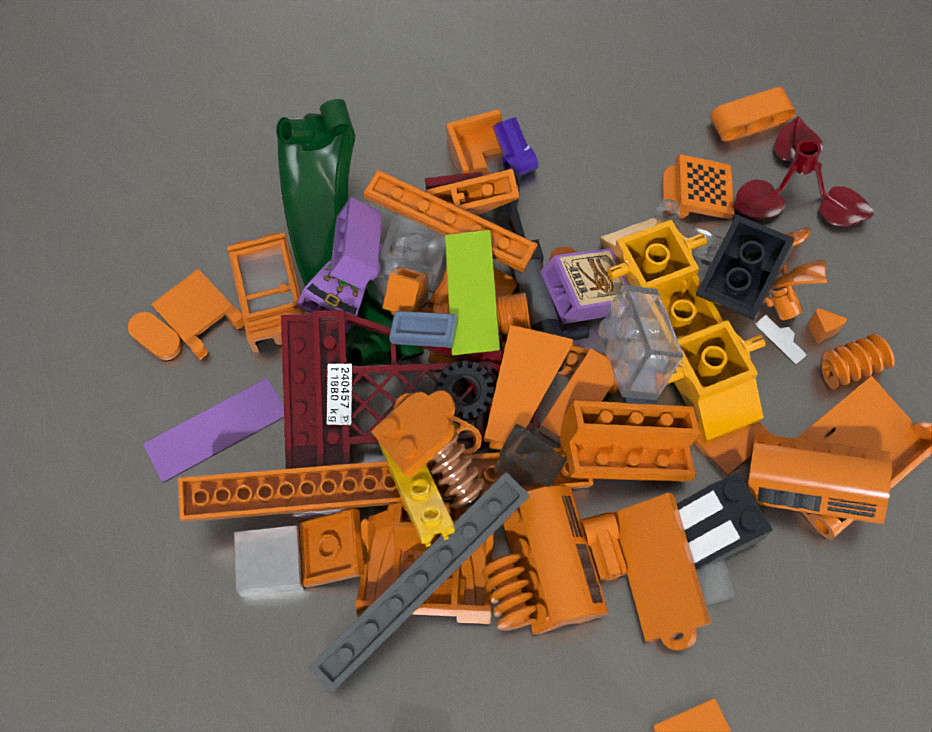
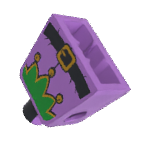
(330, 294)

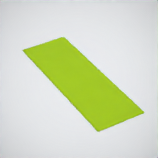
(472, 292)

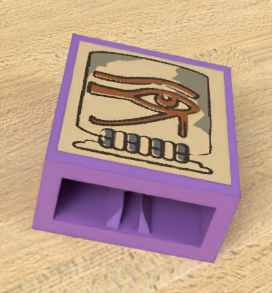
(581, 284)

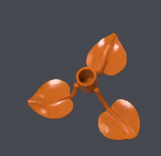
(784, 295)

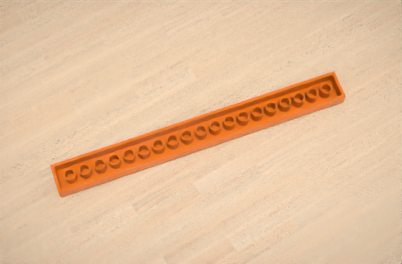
(320, 489)

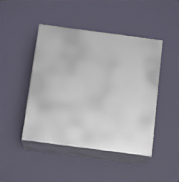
(268, 561)

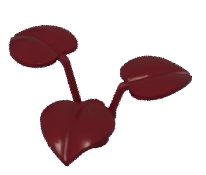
(803, 146)

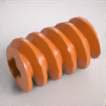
(855, 359)
(508, 593)

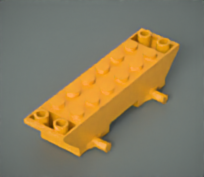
(716, 361)

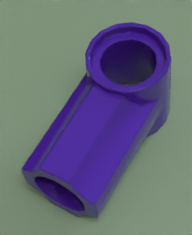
(515, 151)

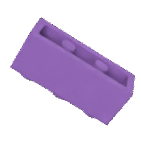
(356, 244)

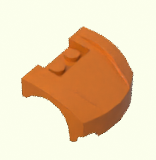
(393, 545)

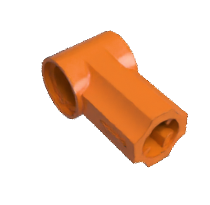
(602, 539)

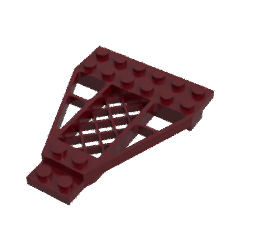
(319, 340)

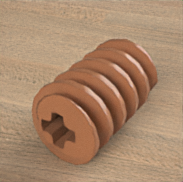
(456, 474)

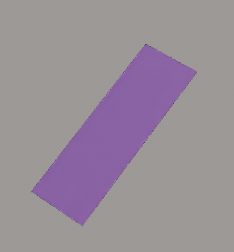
(214, 429)

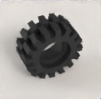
(481, 382)

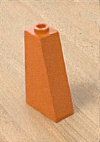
(524, 377)

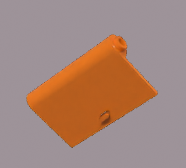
(867, 421)

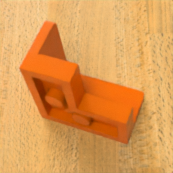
(472, 141)

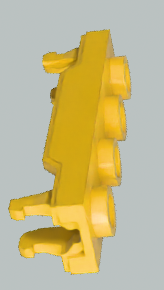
(421, 501)

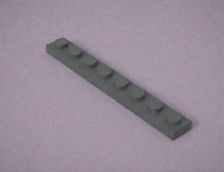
(418, 582)

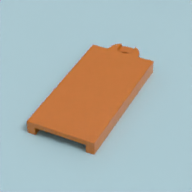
(661, 572)

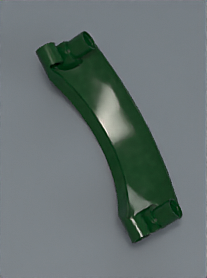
(314, 189)

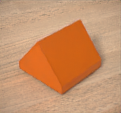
(825, 325)

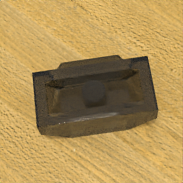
(528, 459)

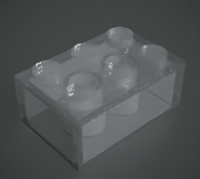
(640, 342)

